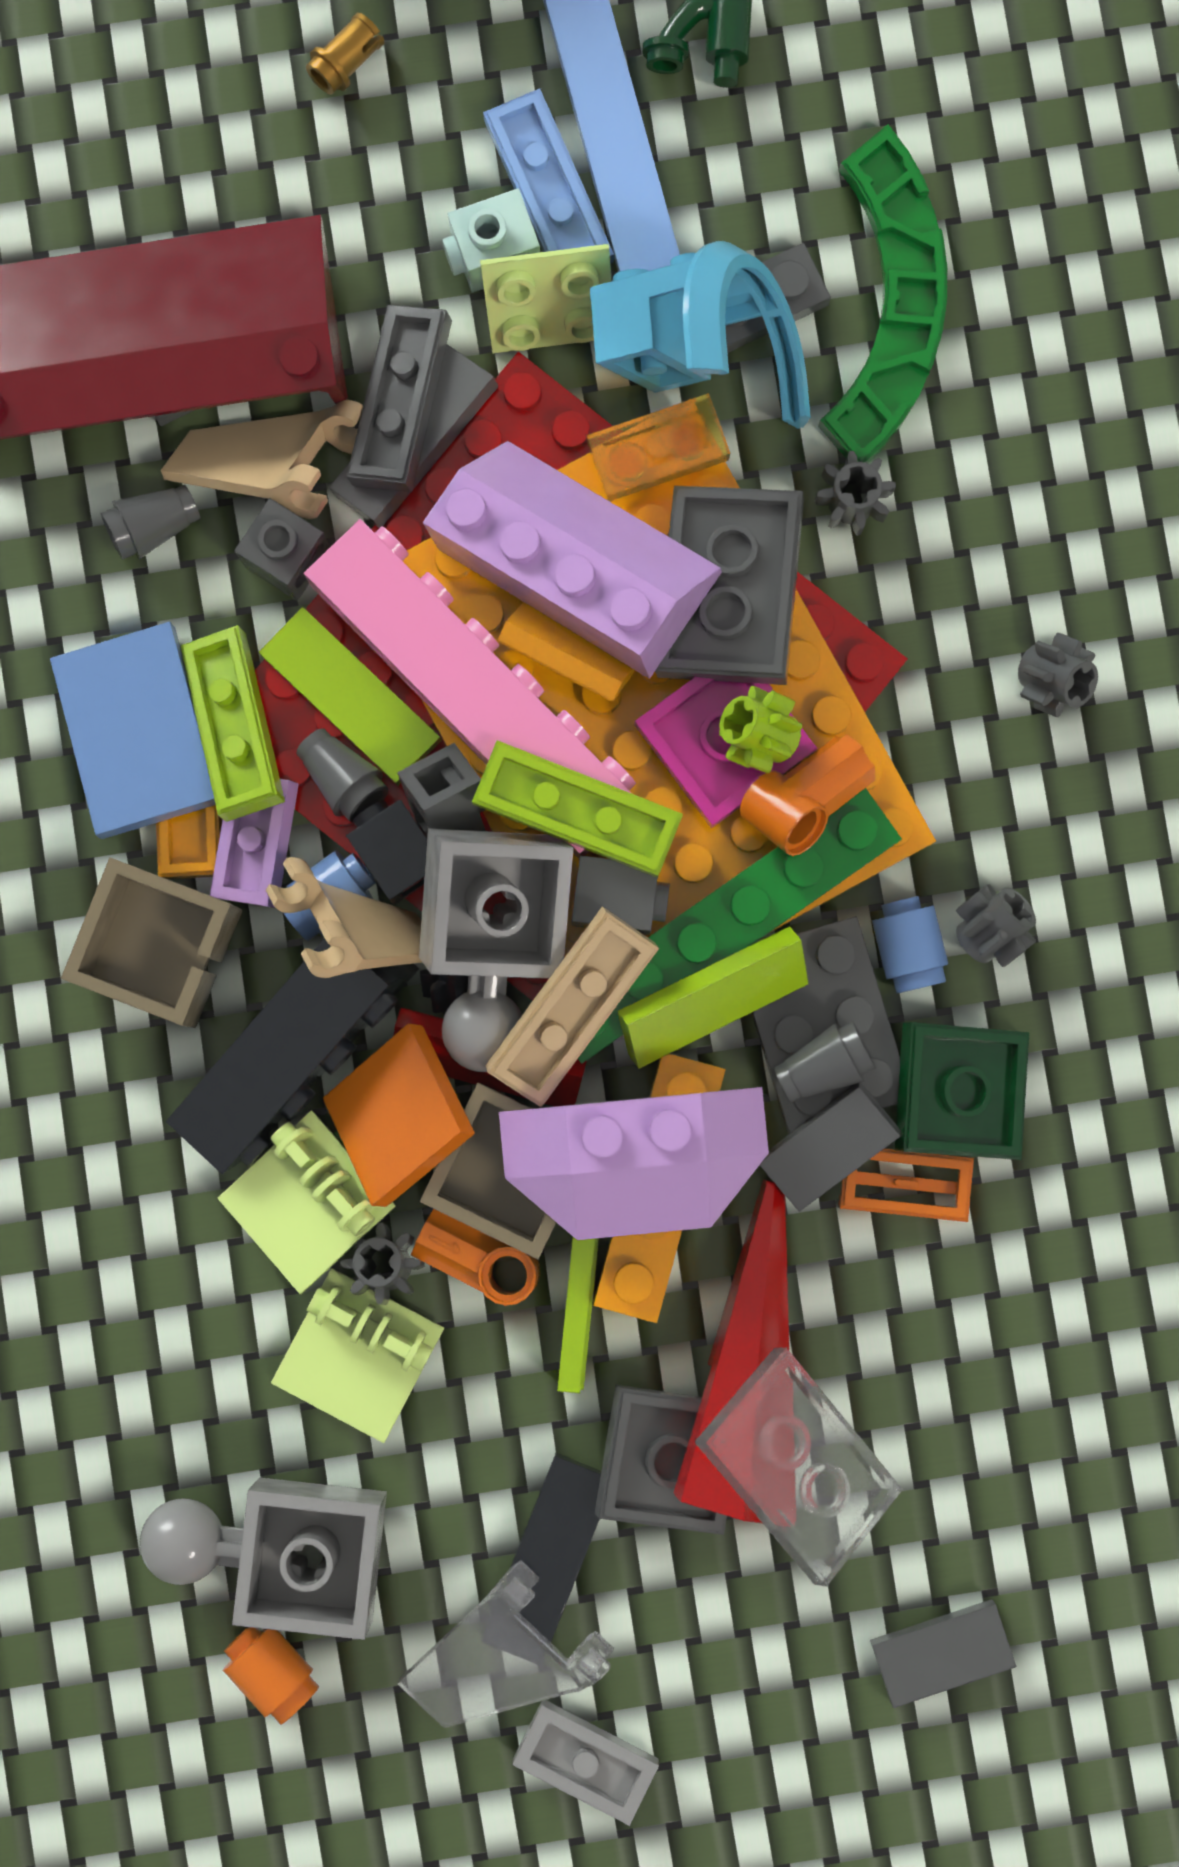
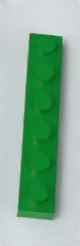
(757, 903)

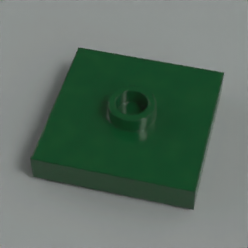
(962, 1091)

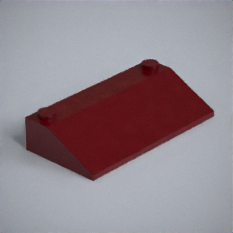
(167, 327)

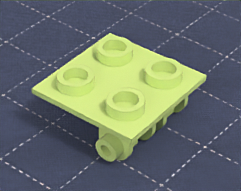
(543, 297)
(303, 1202)
(357, 1356)

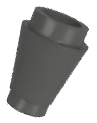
(149, 520)
(341, 774)
(826, 1063)

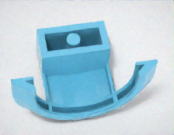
(671, 323)

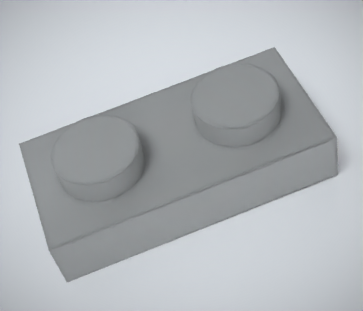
(586, 1762)

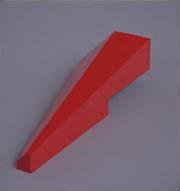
(748, 1331)

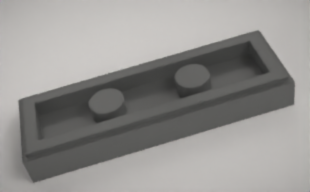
(458, 397)
(399, 398)

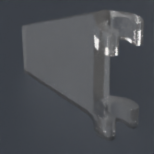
(500, 1659)

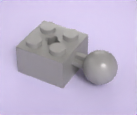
(517, 940)
(274, 1585)

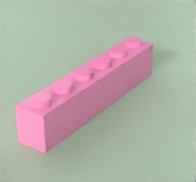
(445, 659)

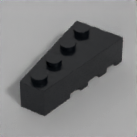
(280, 1057)

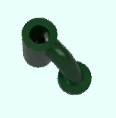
(725, 45)

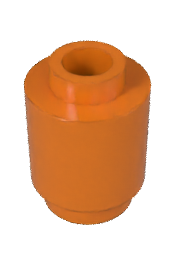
(270, 1672)

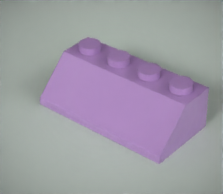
(571, 555)

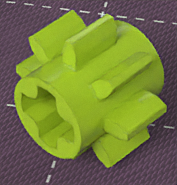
(760, 729)

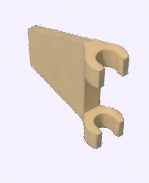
(266, 456)
(358, 928)

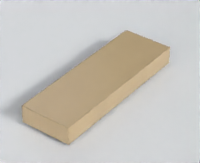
(571, 1007)

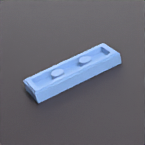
(544, 174)

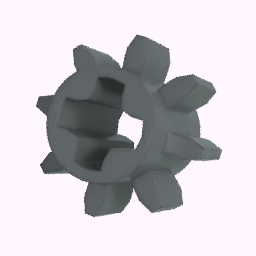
(867, 482)
(1057, 674)
(996, 925)
(399, 1261)

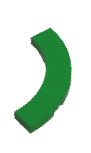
(912, 297)

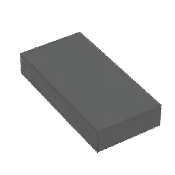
(830, 1146)
(943, 1653)

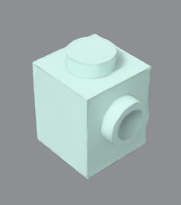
(488, 231)

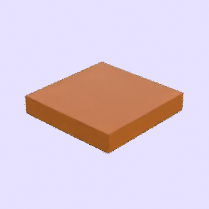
(398, 1115)

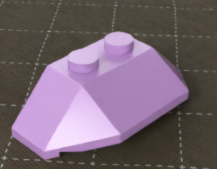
(636, 1160)

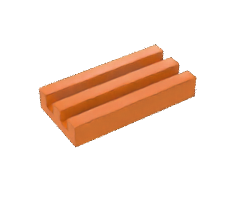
(961, 1188)

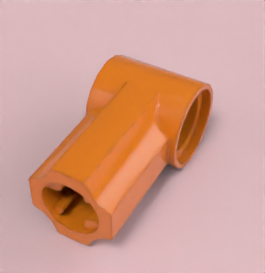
(797, 805)
(471, 1257)

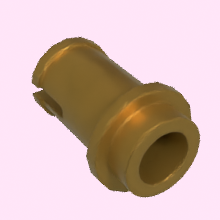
(344, 54)

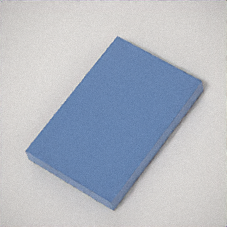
(133, 730)

